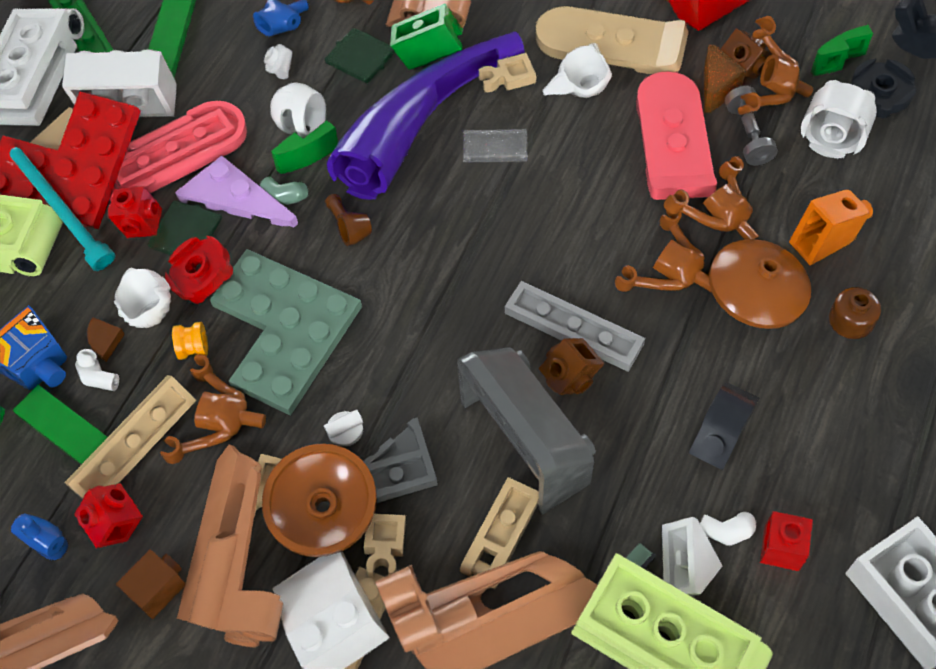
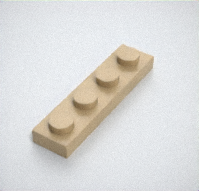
(133, 437)

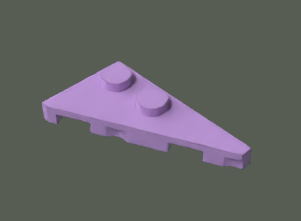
(228, 189)

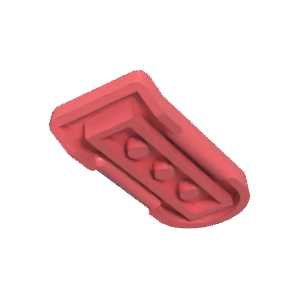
(674, 137)
(182, 146)

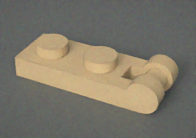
(501, 527)

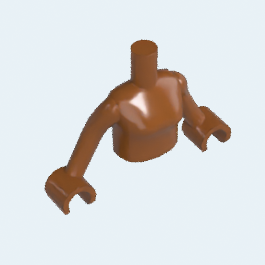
(778, 73)
(726, 204)
(678, 262)
(214, 412)

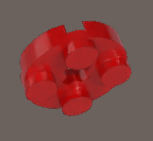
(198, 284)

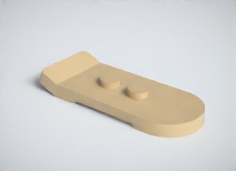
(621, 39)

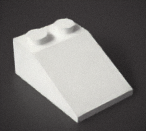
(328, 615)

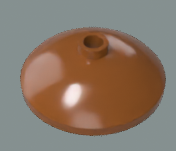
(757, 295)
(306, 480)

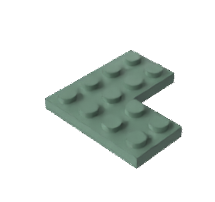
(299, 323)

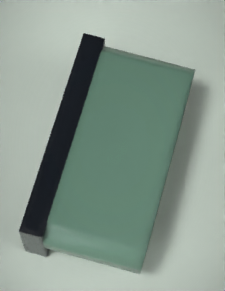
(641, 556)

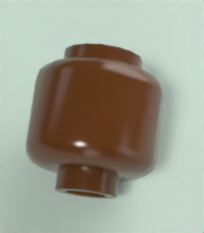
(854, 313)

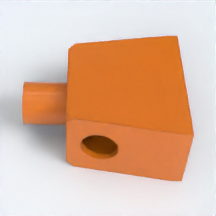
(829, 225)

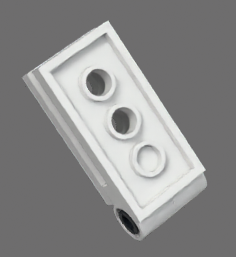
(34, 61)

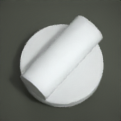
(278, 61)
(345, 428)

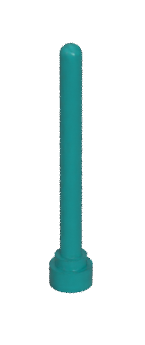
(97, 254)

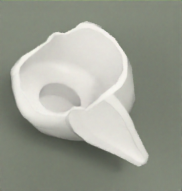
(581, 73)

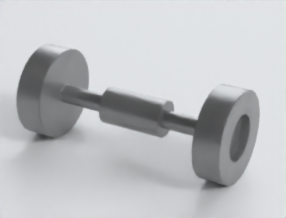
(760, 149)

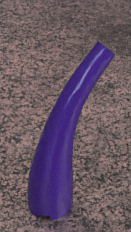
(384, 133)

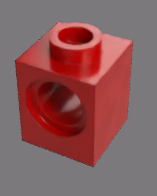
(786, 541)

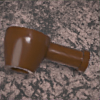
(351, 225)

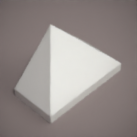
(688, 556)

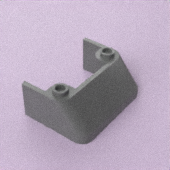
(529, 420)

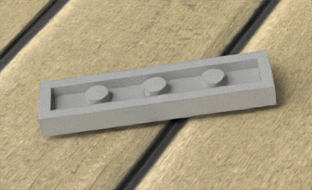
(566, 320)

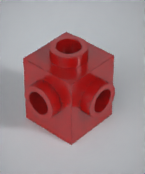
(135, 212)
(108, 515)

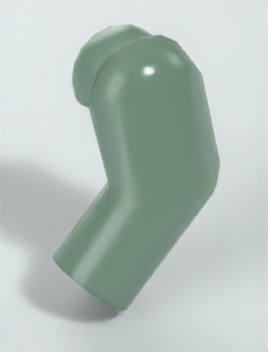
(285, 193)

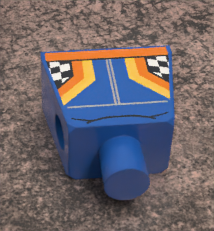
(30, 352)

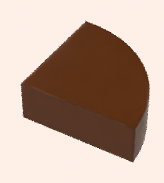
(103, 337)

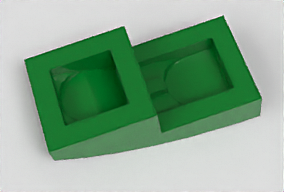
(842, 47)
(299, 152)

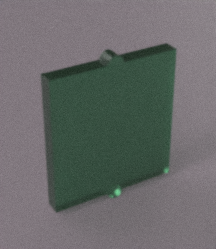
(359, 55)
(181, 224)

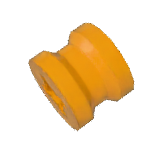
(189, 340)

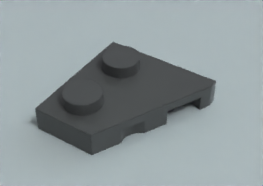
(402, 464)

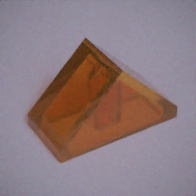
(720, 77)

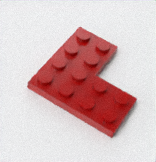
(85, 163)

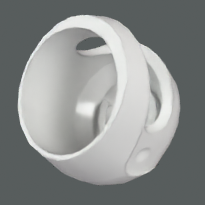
(297, 107)

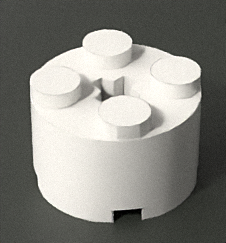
(839, 119)

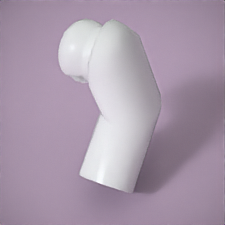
(91, 373)
(730, 531)

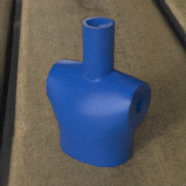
(279, 17)
(40, 535)

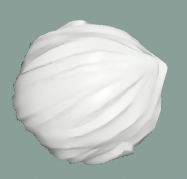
(142, 298)

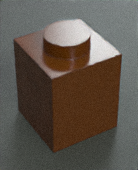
(152, 582)

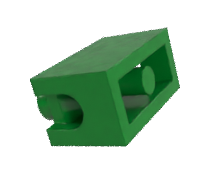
(426, 37)

